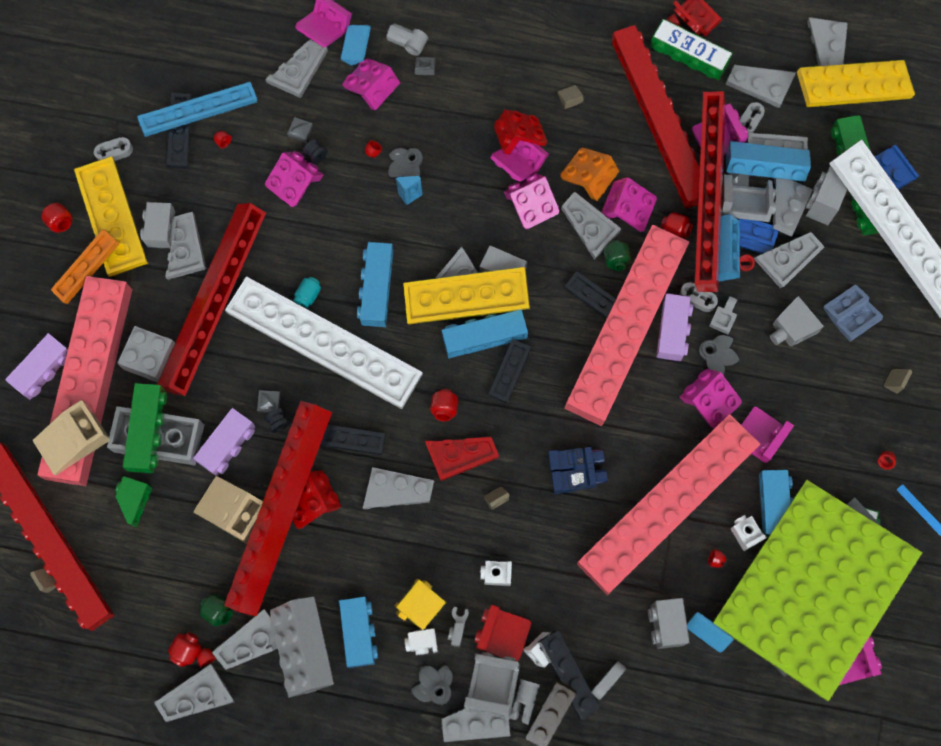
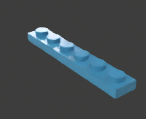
(197, 109)

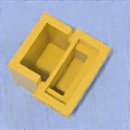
(419, 604)

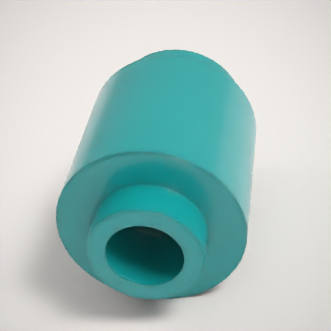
(307, 292)

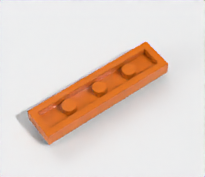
(85, 266)

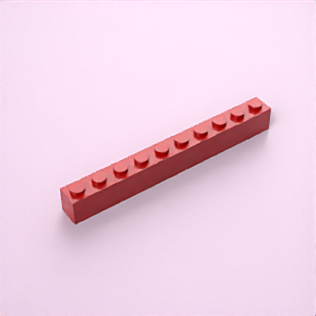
(659, 113)
(710, 192)
(211, 299)
(278, 509)
(51, 544)

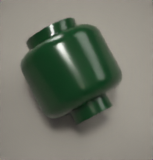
(617, 255)
(214, 611)

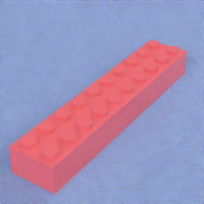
(626, 325)
(90, 361)
(668, 504)

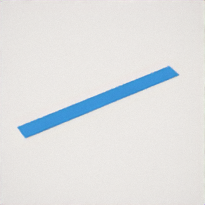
(920, 508)

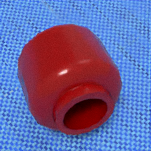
(57, 217)
(677, 225)
(444, 405)
(184, 649)

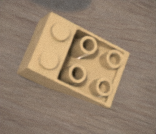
(70, 437)
(229, 508)

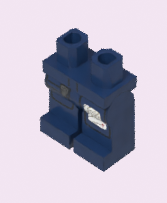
(575, 469)

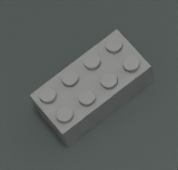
(179, 436)
(301, 646)

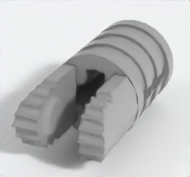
(525, 695)

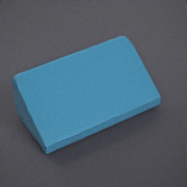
(355, 44)
(409, 188)
(709, 632)

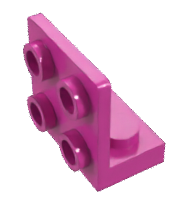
(629, 203)
(767, 432)

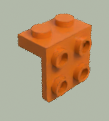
(592, 171)

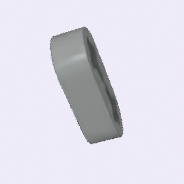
(752, 121)
(113, 149)
(699, 297)
(608, 680)

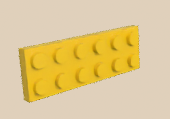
(855, 83)
(110, 211)
(466, 295)

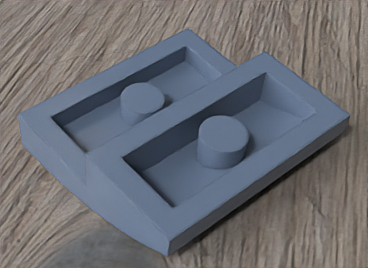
(853, 312)

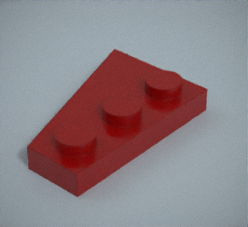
(458, 456)

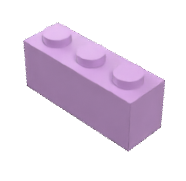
(674, 327)
(38, 367)
(225, 442)

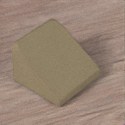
(570, 96)
(897, 379)
(496, 497)
(43, 580)

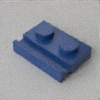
(897, 167)
(757, 236)

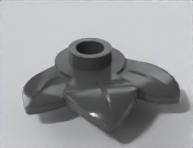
(402, 165)
(721, 355)
(431, 682)

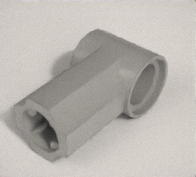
(412, 41)

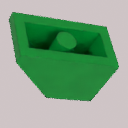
(132, 499)

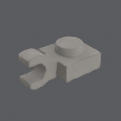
(724, 317)
(456, 632)

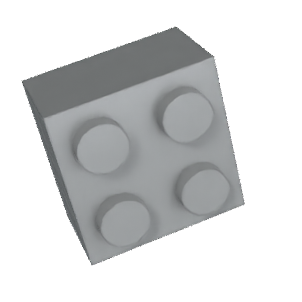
(826, 197)
(146, 354)
(668, 623)

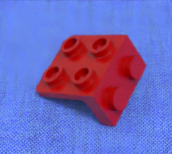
(700, 15)
(518, 127)
(315, 500)
(502, 633)

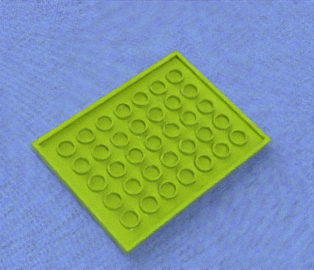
(817, 589)

